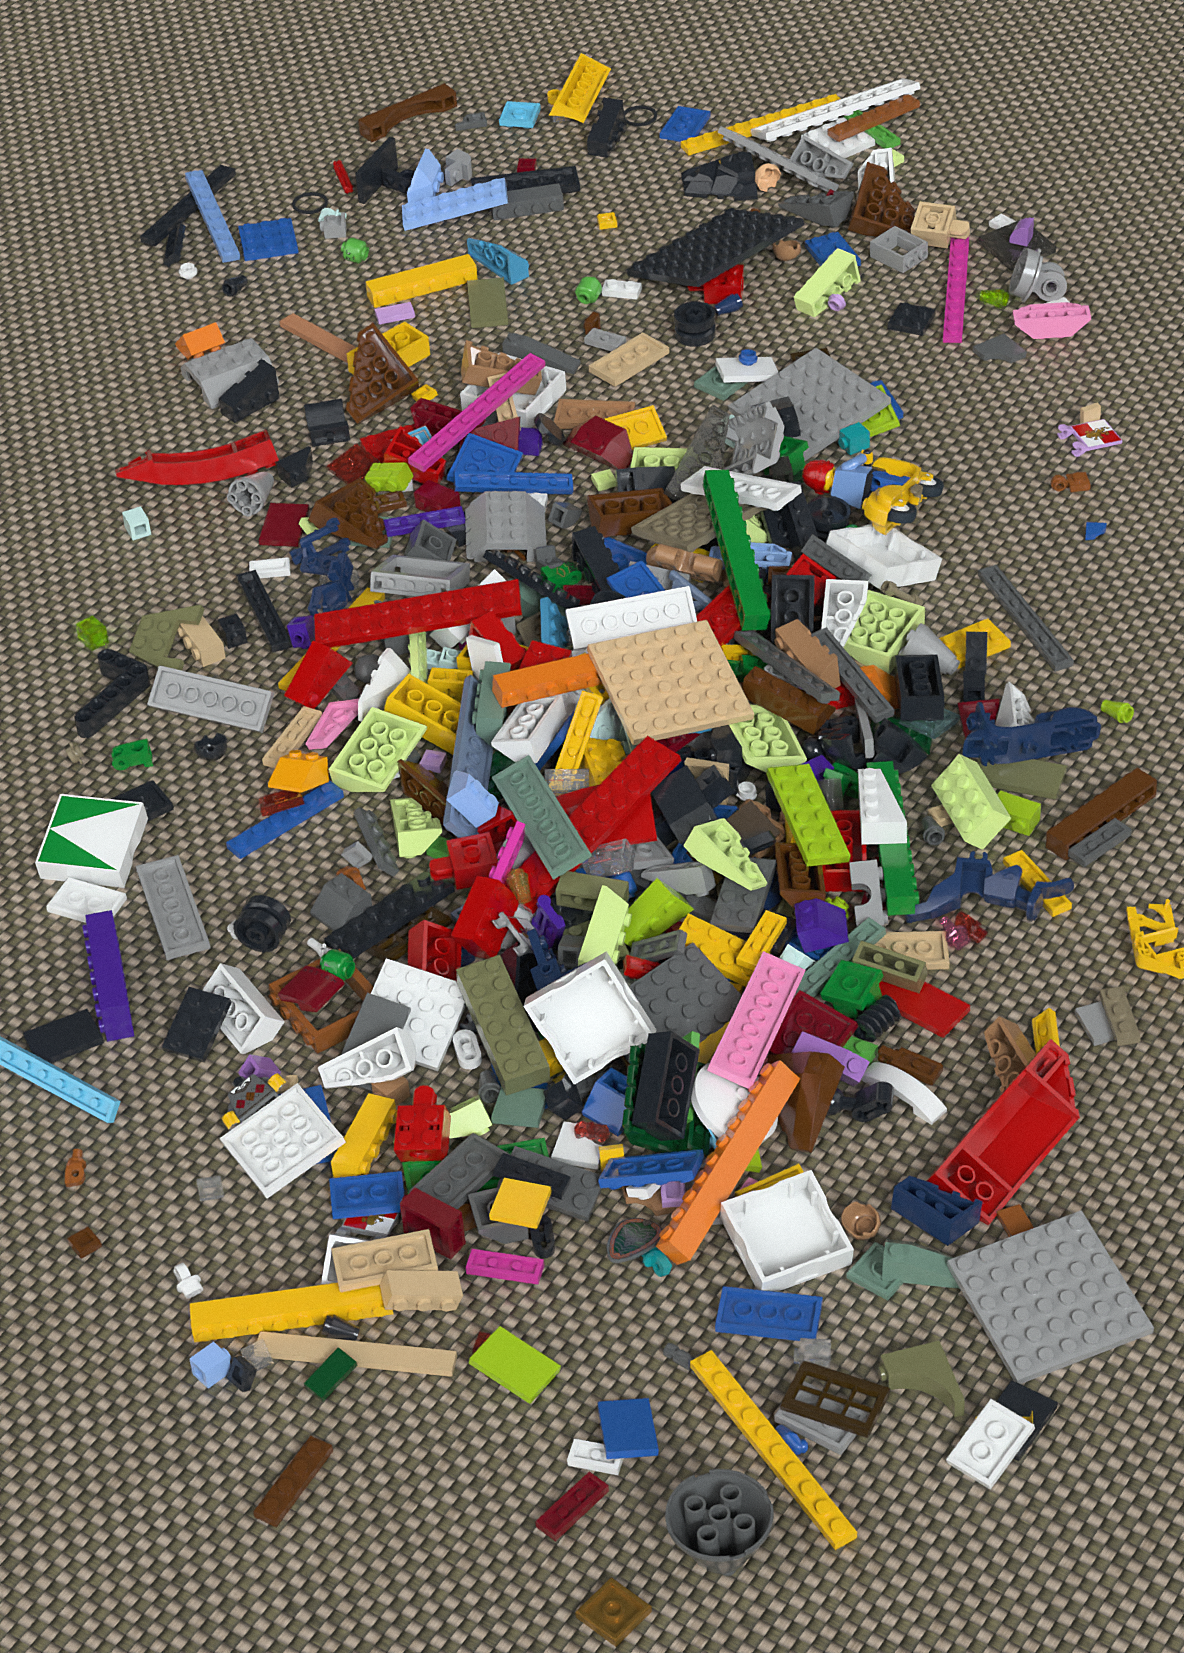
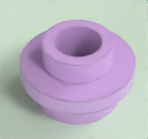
(836, 302)

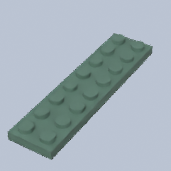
(544, 817)

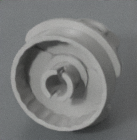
(1034, 276)

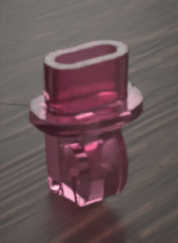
(956, 935)

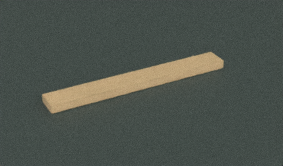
(364, 1353)

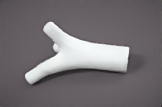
(320, 948)

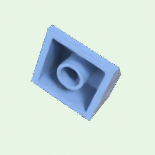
(471, 799)

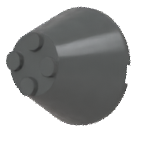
(719, 1519)

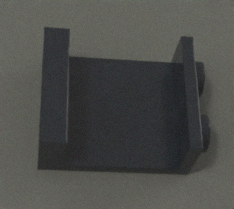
(326, 422)

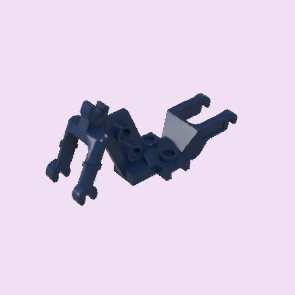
(338, 569)

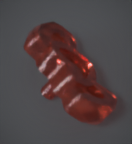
(591, 1131)

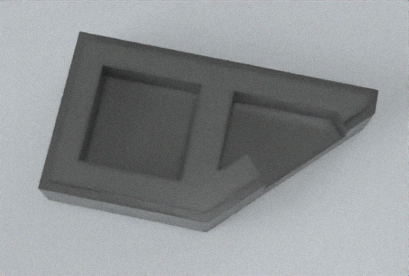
(472, 121)

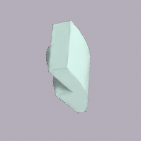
(444, 659)

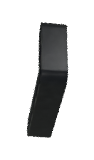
(129, 682)

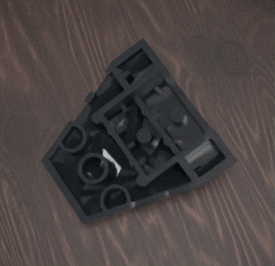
(723, 177)

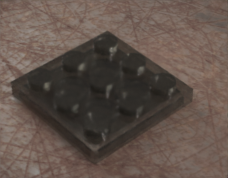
(1008, 253)

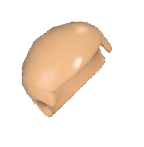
(767, 176)

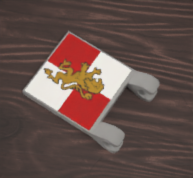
(519, 928)
(374, 1225)

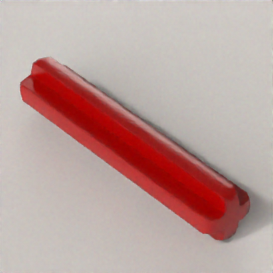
(343, 176)

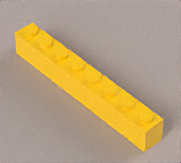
(282, 1310)

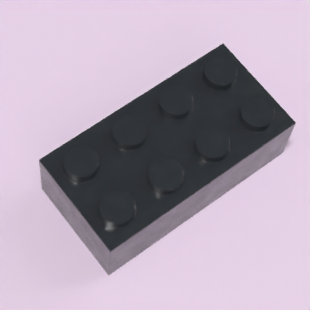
(792, 600)
(919, 687)
(665, 1086)

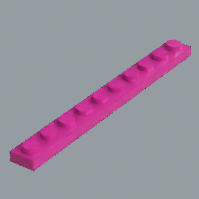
(956, 290)
(476, 412)

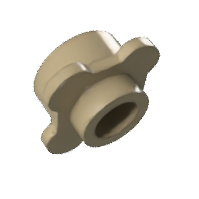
(75, 753)

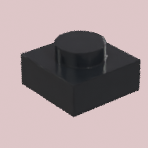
(241, 1373)

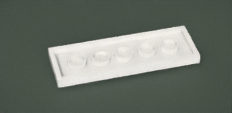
(750, 489)
(629, 616)

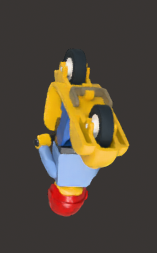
(886, 490)

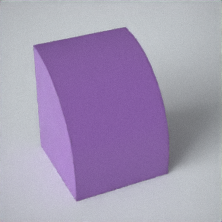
(1023, 232)
(259, 1066)

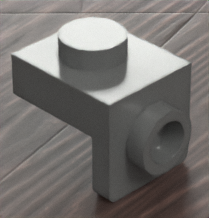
(546, 557)

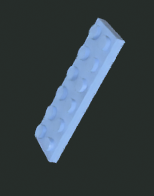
(454, 204)

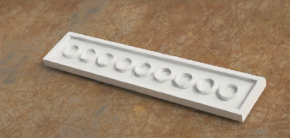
(831, 111)

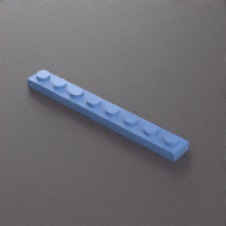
(212, 216)

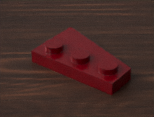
(502, 432)

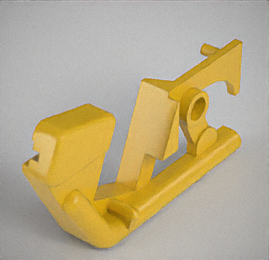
(1145, 957)

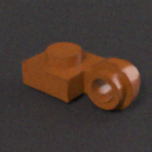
(1075, 482)

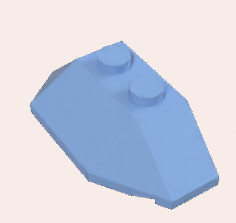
(426, 178)
(765, 555)

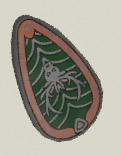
(632, 1239)

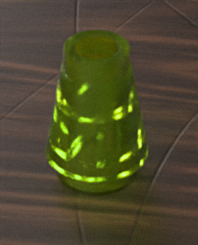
(995, 297)

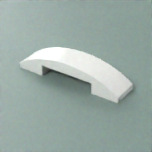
(908, 1089)

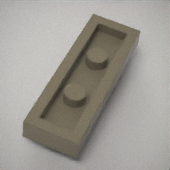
(1119, 1016)

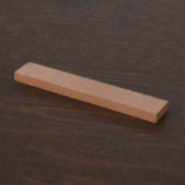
(317, 336)

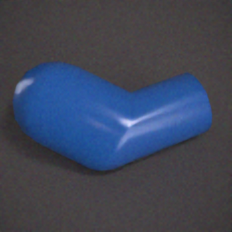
(797, 1445)

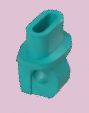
(657, 1260)

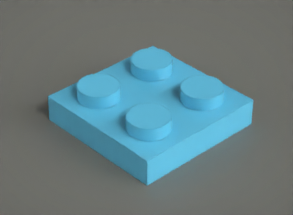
(519, 114)

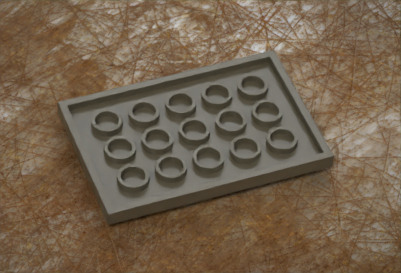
(684, 523)

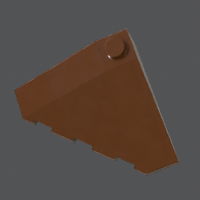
(879, 205)
(378, 376)
(356, 513)
(811, 1098)

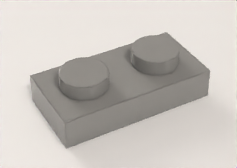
(604, 339)

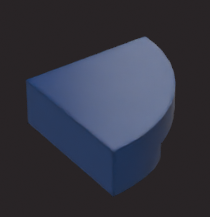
(1094, 529)

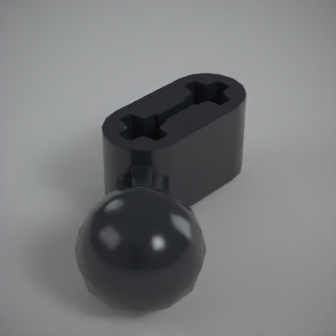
(849, 725)
(867, 1102)

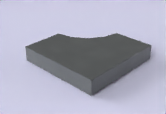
(1000, 348)

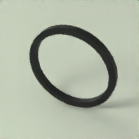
(640, 107)
(309, 194)

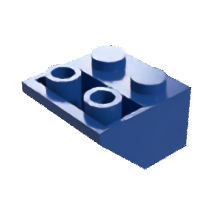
(607, 1100)

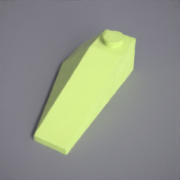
(720, 849)

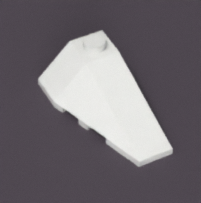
(843, 606)
(383, 682)
(372, 1062)

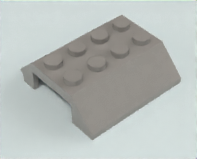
(223, 368)
(756, 439)
(504, 523)

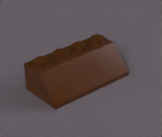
(619, 511)
(786, 700)
(424, 788)
(796, 879)

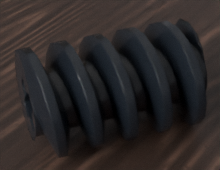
(877, 1019)

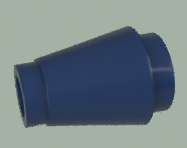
(729, 304)

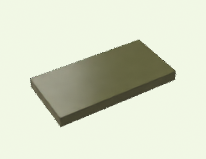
(487, 302)
(1027, 777)

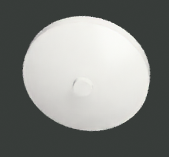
(718, 1101)

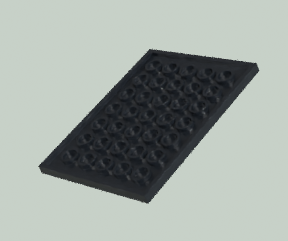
(714, 247)

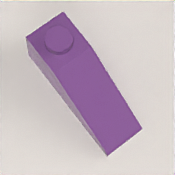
(854, 1064)

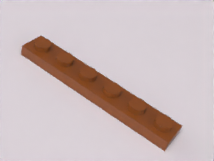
(873, 118)

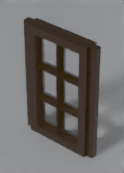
(402, 948)
(828, 1417)

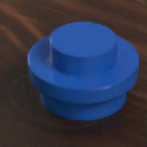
(748, 357)

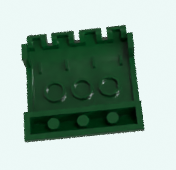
(696, 1133)

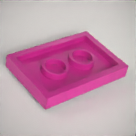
(508, 854)

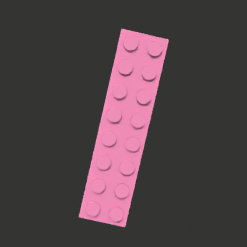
(756, 1020)

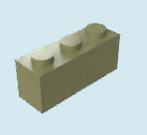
(583, 890)
(896, 967)

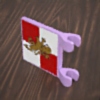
(1090, 436)

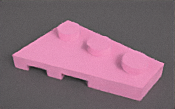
(332, 723)

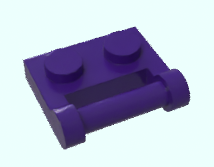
(548, 922)

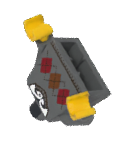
(250, 1096)

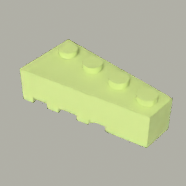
(832, 277)

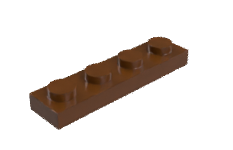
(293, 1481)

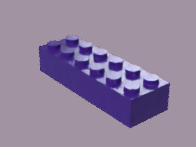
(107, 976)

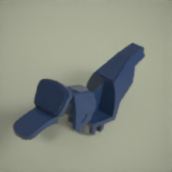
(998, 889)

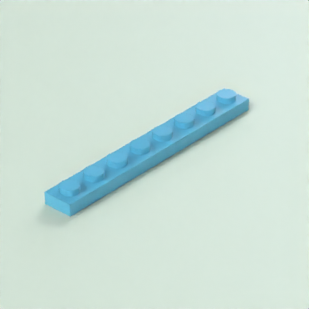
(58, 1081)

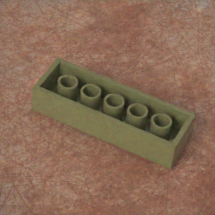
(503, 1025)

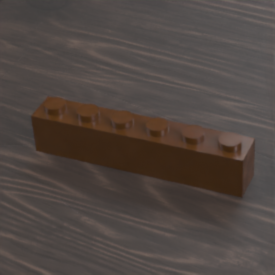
(1115, 802)

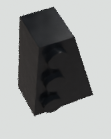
(608, 128)
(251, 394)

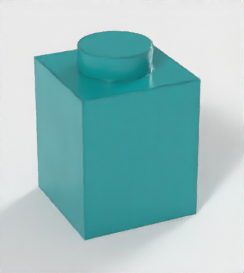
(854, 438)

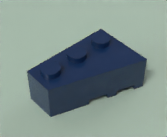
(935, 1211)

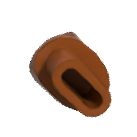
(352, 873)
(75, 1165)

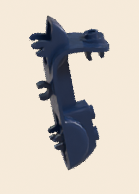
(1050, 735)

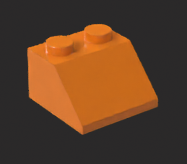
(200, 341)
(883, 682)

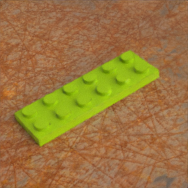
(808, 815)

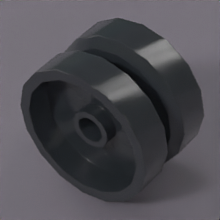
(694, 323)
(828, 514)
(262, 923)

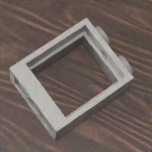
(881, 249)

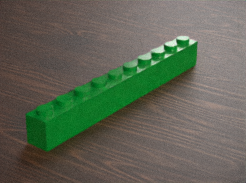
(736, 550)
(897, 858)

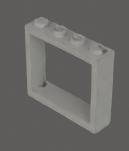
(418, 576)

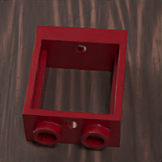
(444, 1222)

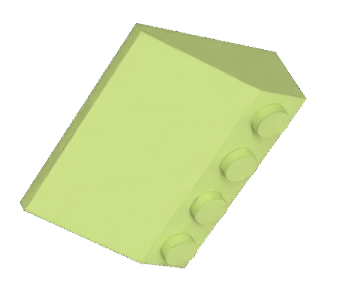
(883, 630)
(768, 741)
(373, 750)

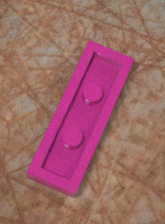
(505, 1266)

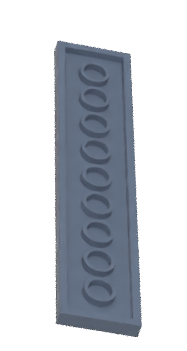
(470, 756)

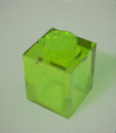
(92, 633)

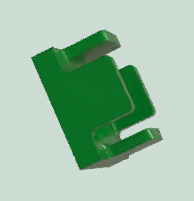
(794, 449)
(852, 988)

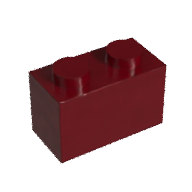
(435, 497)

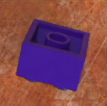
(820, 924)

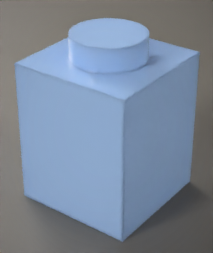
(211, 1364)

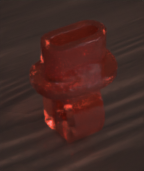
(973, 926)

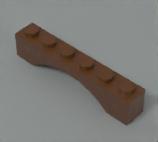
(381, 122)

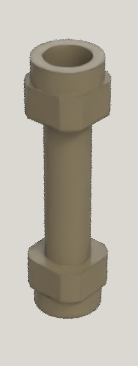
(890, 589)

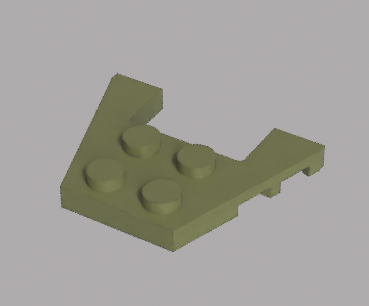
(157, 633)

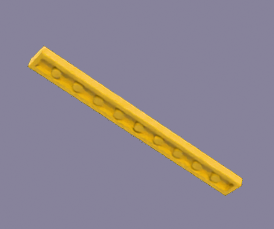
(714, 139)
(774, 1450)

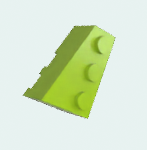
(655, 912)

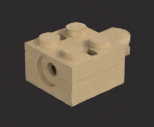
(938, 224)

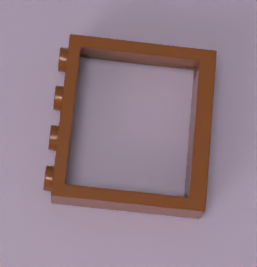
(329, 1035)

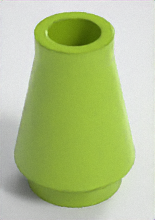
(1119, 711)

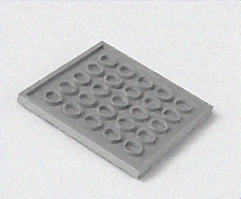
(823, 396)
(1049, 1297)

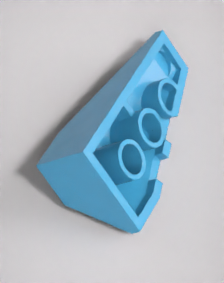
(499, 260)

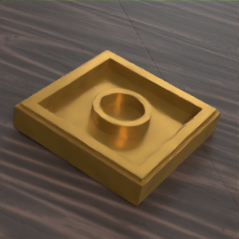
(613, 1612)

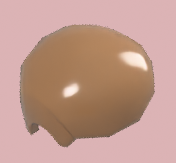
(786, 250)
(860, 1221)

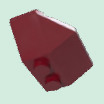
(434, 415)
(602, 442)

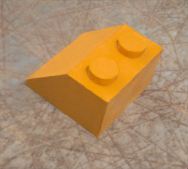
(299, 771)

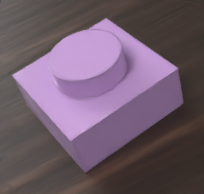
(434, 760)

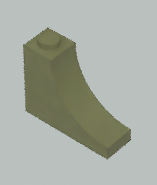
(924, 1370)

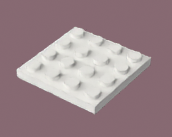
(434, 1007)
(282, 1140)

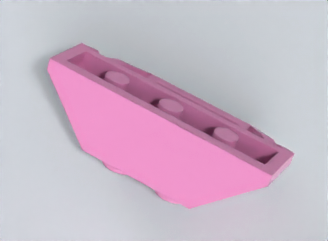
(1051, 319)

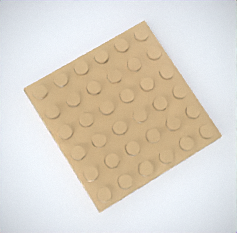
(670, 682)

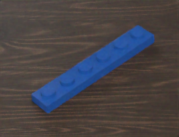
(513, 481)
(284, 821)

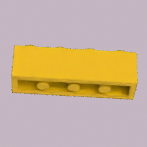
(365, 1137)

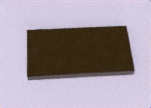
(748, 823)

